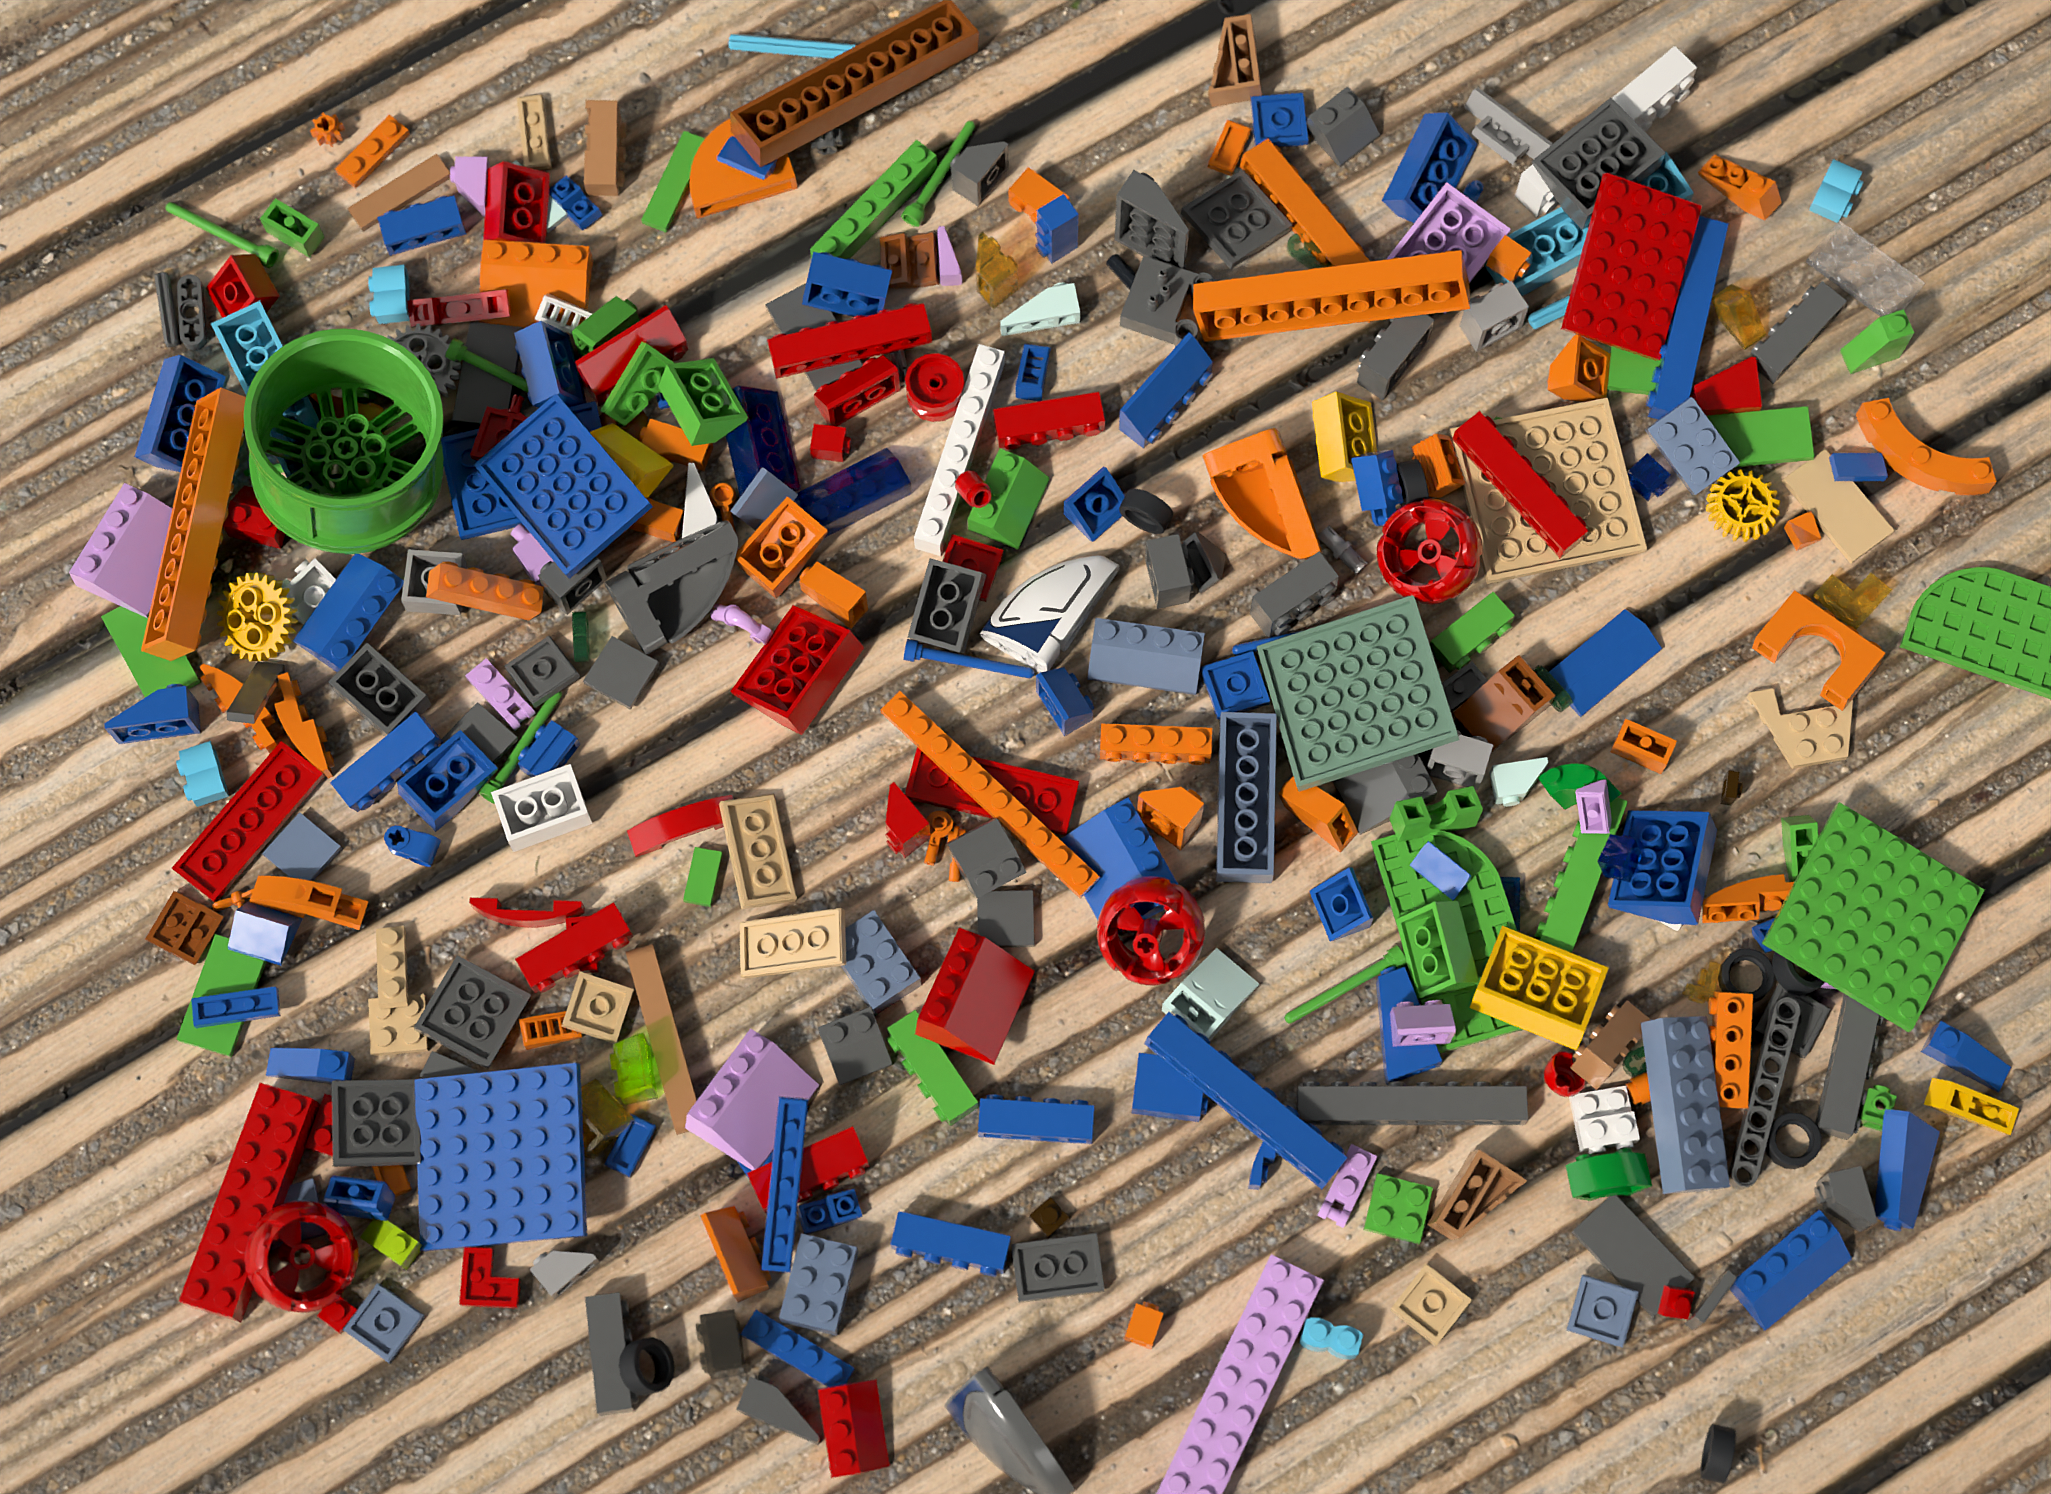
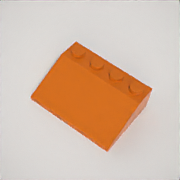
(533, 271)

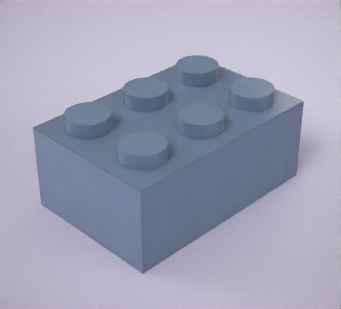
(1692, 446)
(877, 964)
(818, 1284)

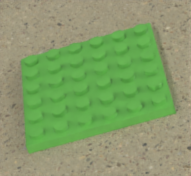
(1873, 917)

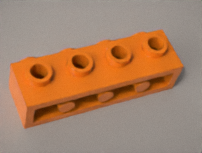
(485, 591)
(1155, 744)
(1731, 1046)

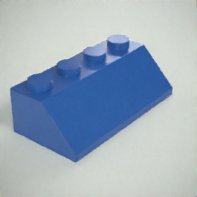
(1432, 158)
(1165, 392)
(172, 410)
(348, 611)
(1791, 1270)

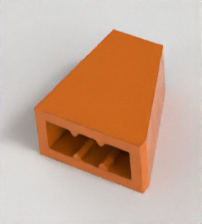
(834, 593)
(1320, 813)

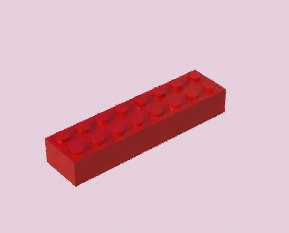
(252, 1186)

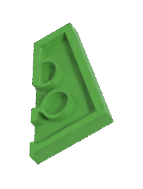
(636, 385)

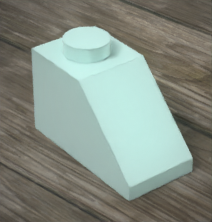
(1515, 779)

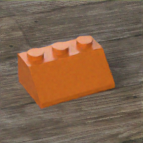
(1171, 813)
(736, 1252)

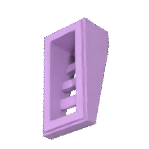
(949, 268)

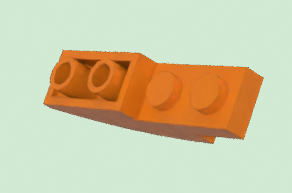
(227, 689)
(301, 730)
(310, 898)
(1746, 899)

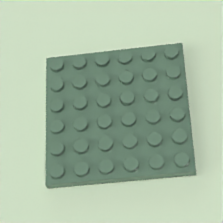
(1357, 693)

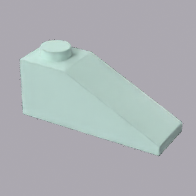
(1048, 309)

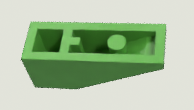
(1798, 839)

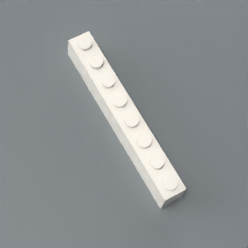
(959, 449)

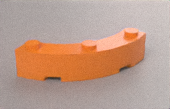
(1918, 461)

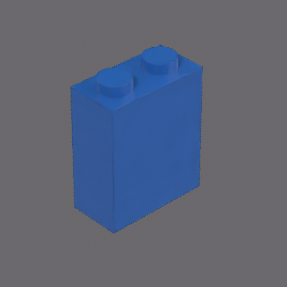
(1165, 1092)

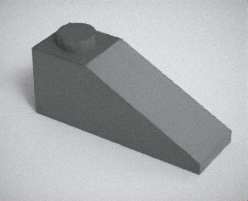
(770, 1406)

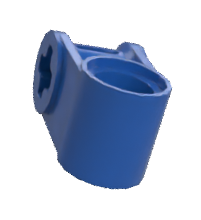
(417, 846)

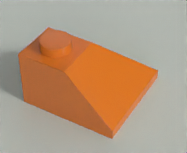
(1580, 371)

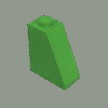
(605, 324)
(1879, 342)

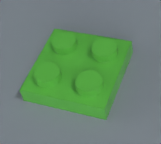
(1398, 1208)

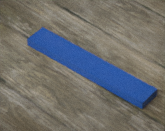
(784, 1184)

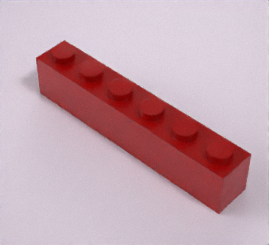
(849, 340)
(1520, 484)

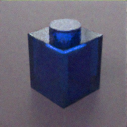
(1620, 857)

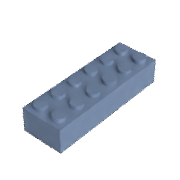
(1246, 797)
(1685, 1104)

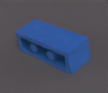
(421, 225)
(1057, 229)

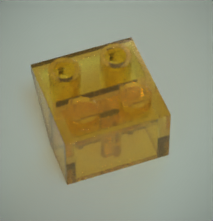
(994, 272)
(602, 1118)

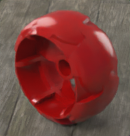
(1454, 573)
(1146, 962)
(281, 1286)

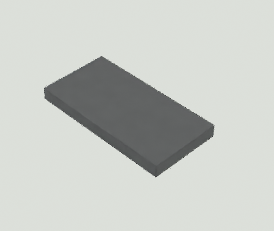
(793, 316)
(477, 387)
(1631, 1253)

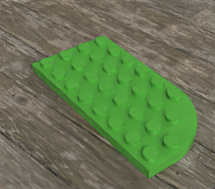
(1986, 626)
(1482, 910)

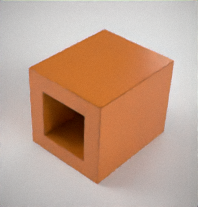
(1509, 259)
(1144, 1324)

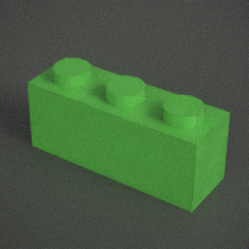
(1472, 633)

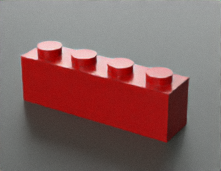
(1049, 420)
(574, 948)

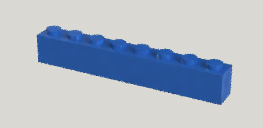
(1688, 320)
(1245, 1099)

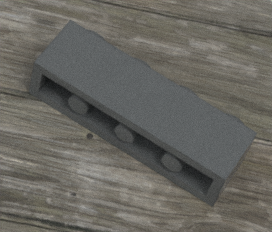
(1798, 331)
(607, 1340)

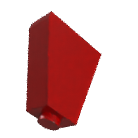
(1730, 390)

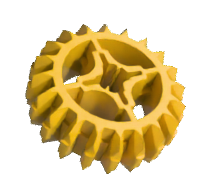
(1721, 503)

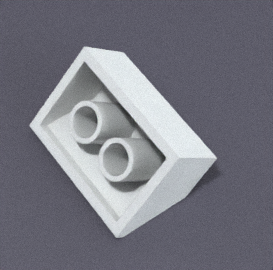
(541, 808)

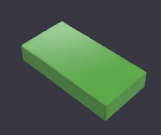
(702, 877)

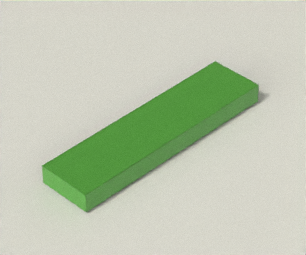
(672, 183)

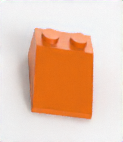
(780, 547)

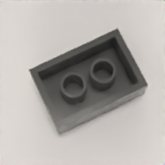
(1393, 353)
(1294, 595)
(947, 605)
(378, 690)

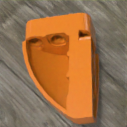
(1264, 493)

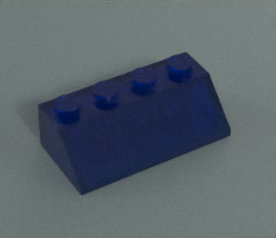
(761, 440)
(856, 491)

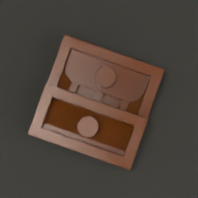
(910, 259)
(184, 928)

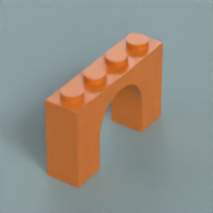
(672, 444)
(1801, 618)

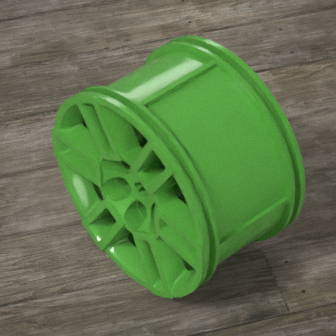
(355, 510)

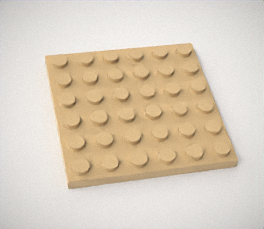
(1584, 464)

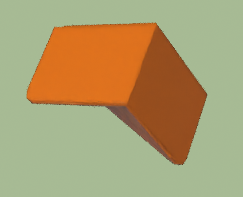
(1803, 531)

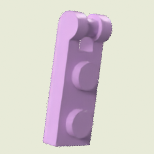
(499, 694)
(1347, 1185)

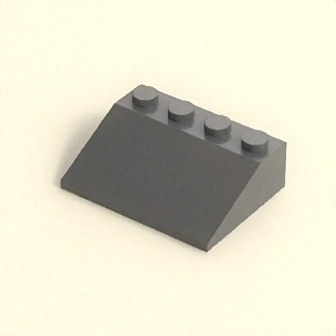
(1597, 145)
(1149, 221)
(1375, 791)

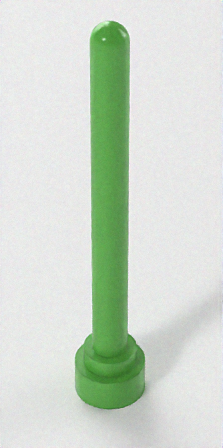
(915, 212)
(267, 254)
(459, 352)
(526, 740)
(1393, 958)

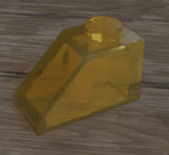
(1739, 315)

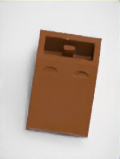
(1505, 703)

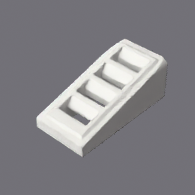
(559, 303)

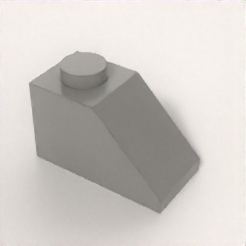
(562, 1269)

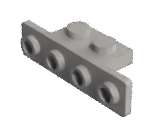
(1504, 130)

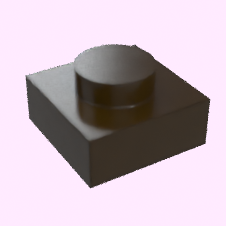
(1731, 788)
(1049, 1217)

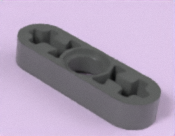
(184, 303)

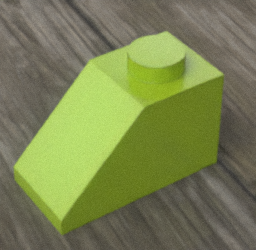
(392, 1242)

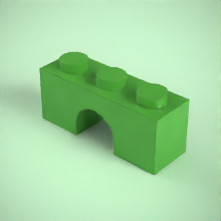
(1456, 811)

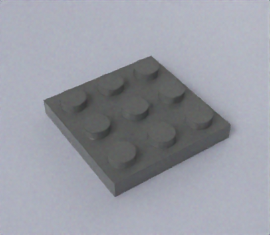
(1236, 219)
(472, 1012)
(374, 1123)

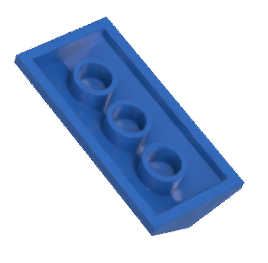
(1605, 661)

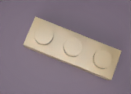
(392, 967)

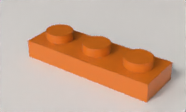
(372, 151)

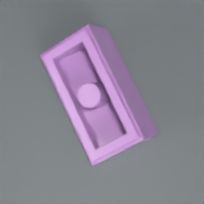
(1594, 808)

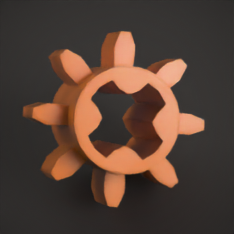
(327, 122)

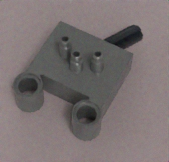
(1157, 298)

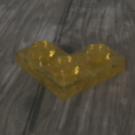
(1851, 605)

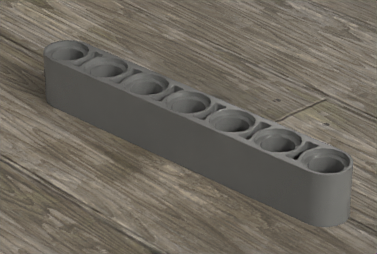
(1773, 1082)

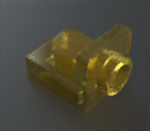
(1707, 979)

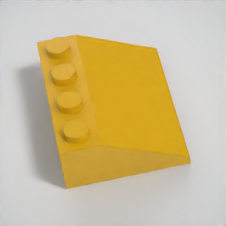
(1539, 988)

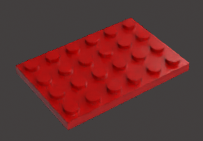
(1631, 266)

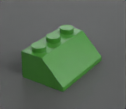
(701, 400)
(1014, 499)
(1437, 949)

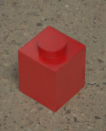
(829, 443)

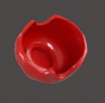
(1561, 1077)

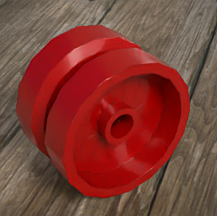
(934, 387)

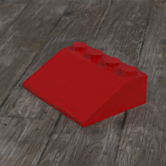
(798, 669)
(974, 997)

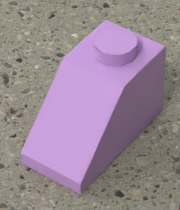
(471, 180)

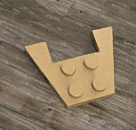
(1808, 735)

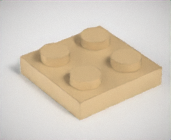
(597, 1007)
(393, 1028)
(1430, 1304)

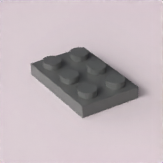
(1057, 1268)

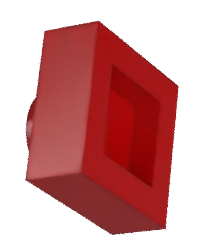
(1676, 1302)
(337, 1314)

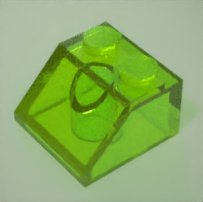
(634, 1070)

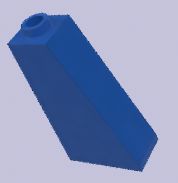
(1400, 1061)
(1903, 1168)

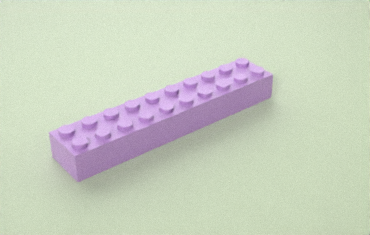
(1242, 1380)

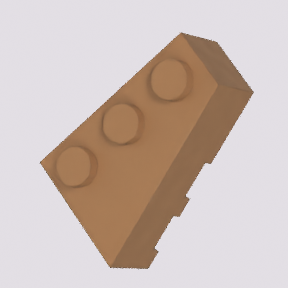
(1237, 65)
(604, 148)
(1609, 1044)
(1473, 1194)

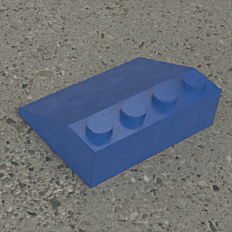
(1118, 850)
(1673, 866)

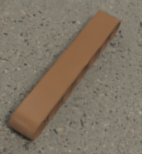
(663, 1034)

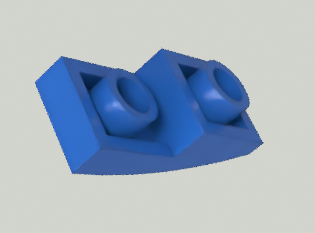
(575, 203)
(1260, 1171)
(829, 1212)

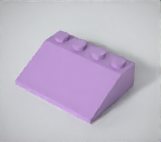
(1453, 224)
(125, 551)
(742, 1100)

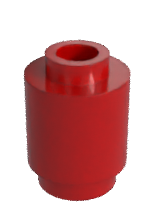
(973, 489)

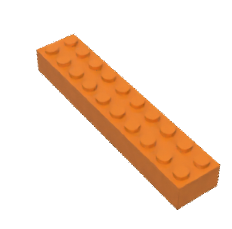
(1332, 296)
(196, 526)

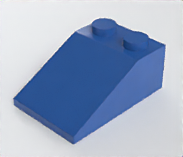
(157, 716)
(446, 780)

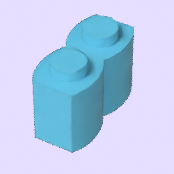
(1836, 190)
(390, 294)
(202, 774)
(1322, 1336)

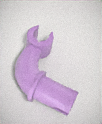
(733, 615)

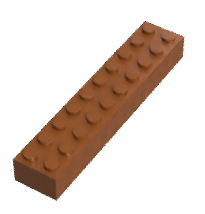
(854, 82)

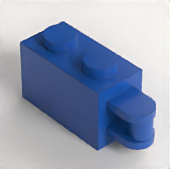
(1378, 484)

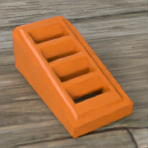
(541, 1041)

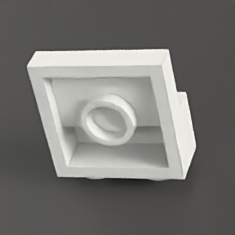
(308, 588)
(1604, 1120)

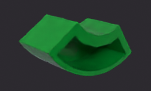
(1565, 779)
(1608, 1174)

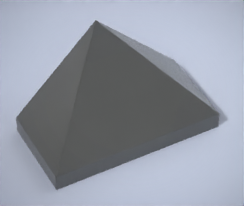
(1205, 560)

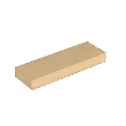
(534, 132)

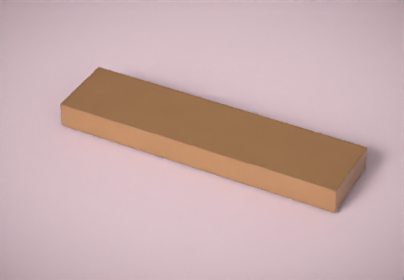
(399, 192)

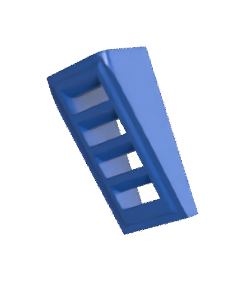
(1032, 388)

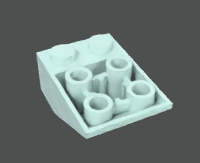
(1211, 994)

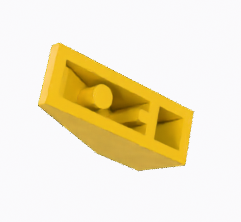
(1971, 1105)

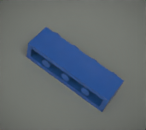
(386, 762)
(1036, 1120)
(950, 1243)

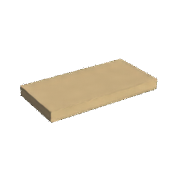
(1838, 507)
(757, 851)
(792, 943)

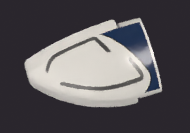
(1049, 610)

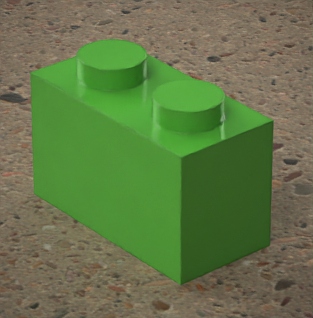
(292, 228)

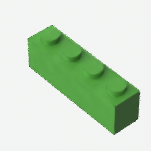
(933, 1069)

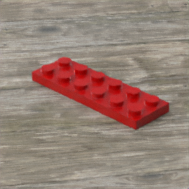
(1043, 794)
(248, 822)

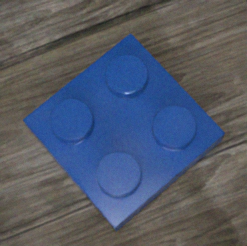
(1279, 119)
(1235, 684)

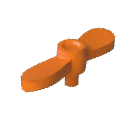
(237, 898)

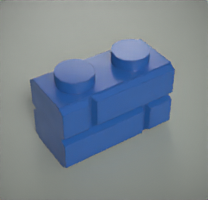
(549, 751)
(360, 1197)

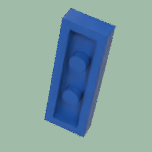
(235, 1007)

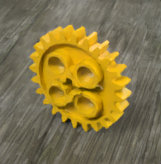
(261, 632)

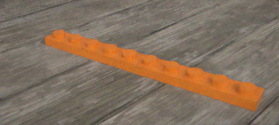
(990, 794)

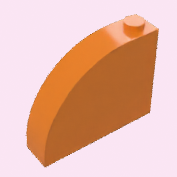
(723, 187)

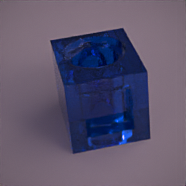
(1649, 477)

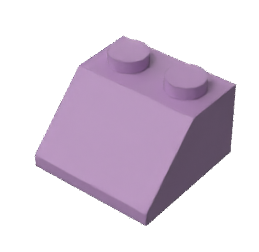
(1422, 1024)

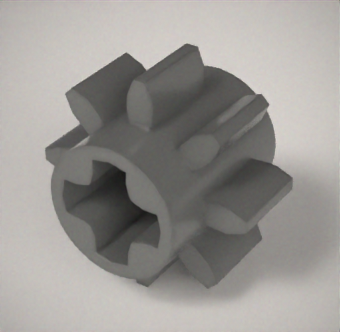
(828, 142)

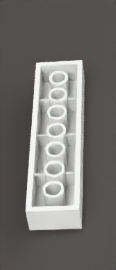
(1642, 100)

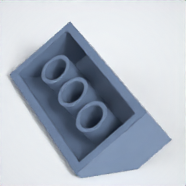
(1145, 656)

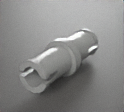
(1342, 550)

